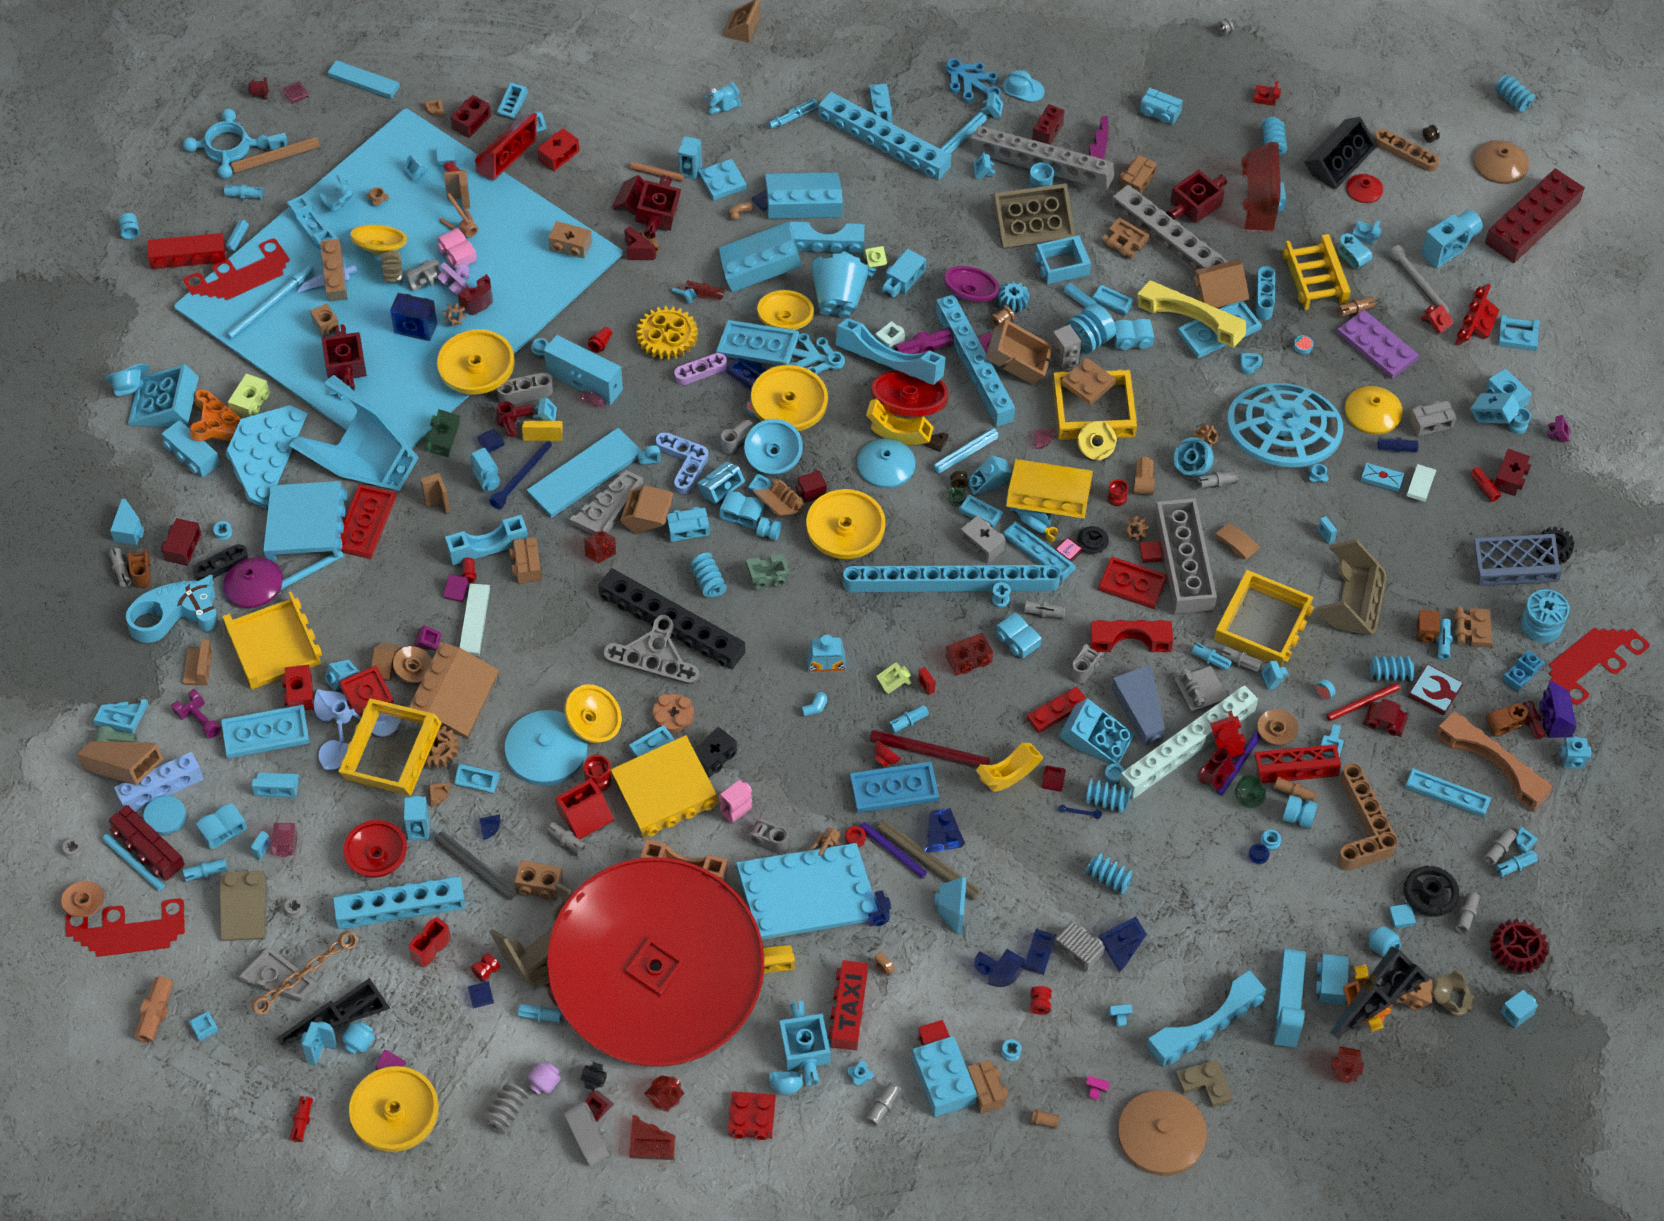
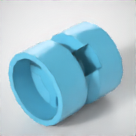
(1041, 175)
(1300, 811)

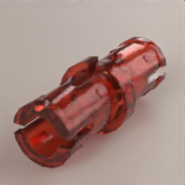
(705, 289)

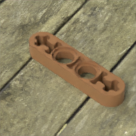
(1404, 152)

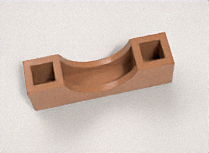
(713, 864)

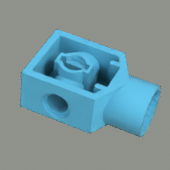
(1450, 237)

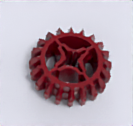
(1516, 953)

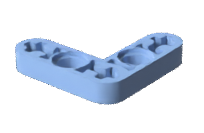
(690, 459)

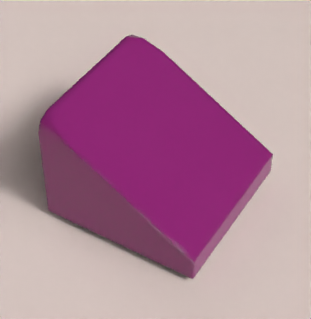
(456, 588)
(427, 638)
(389, 1059)

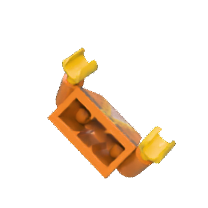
(1352, 990)

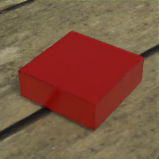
(1151, 551)
(926, 680)

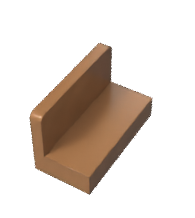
(457, 186)
(435, 491)
(198, 664)

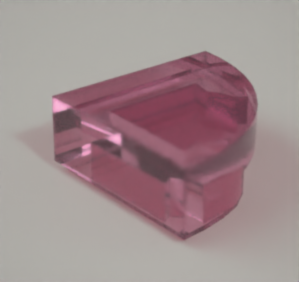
(588, 395)
(1043, 437)

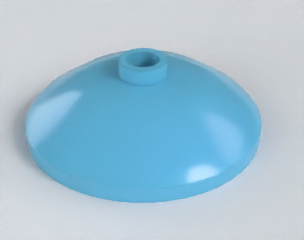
(769, 436)
(886, 470)

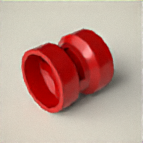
(1117, 492)
(485, 967)
(1040, 1000)

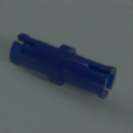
(1397, 444)

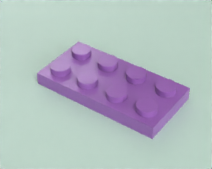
(1378, 344)

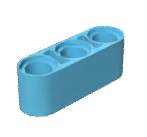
(1265, 293)

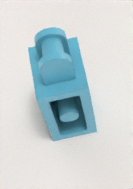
(904, 273)

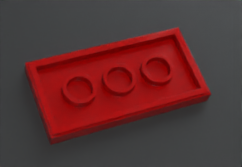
(366, 520)

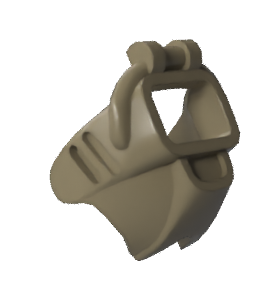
(1452, 982)

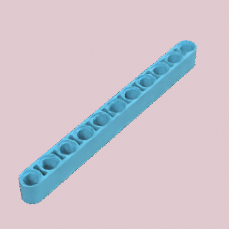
(941, 574)

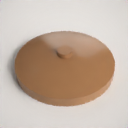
(1162, 1132)

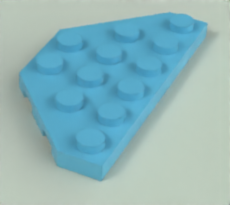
(262, 450)

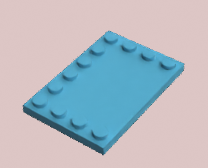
(807, 891)

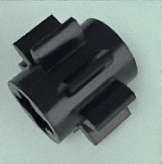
(593, 1076)

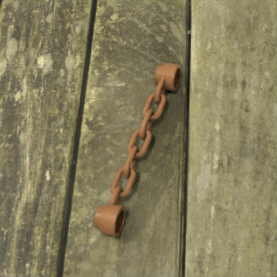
(266, 1004)

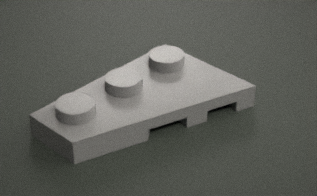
(270, 971)

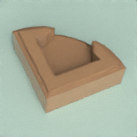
(434, 108)
(439, 793)

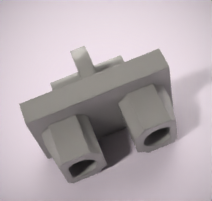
(423, 275)

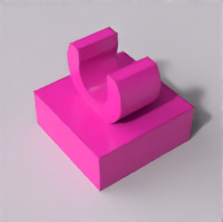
(1097, 1085)

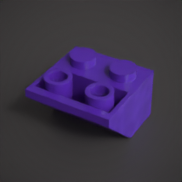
(1557, 712)

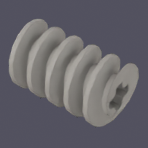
(503, 1107)

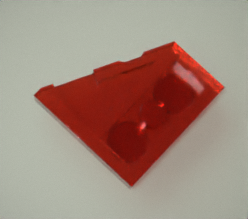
(650, 1142)

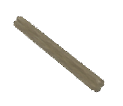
(926, 858)

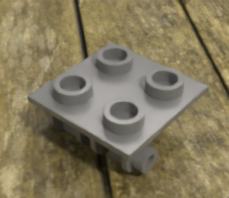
(1200, 688)

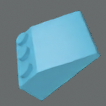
(164, 397)

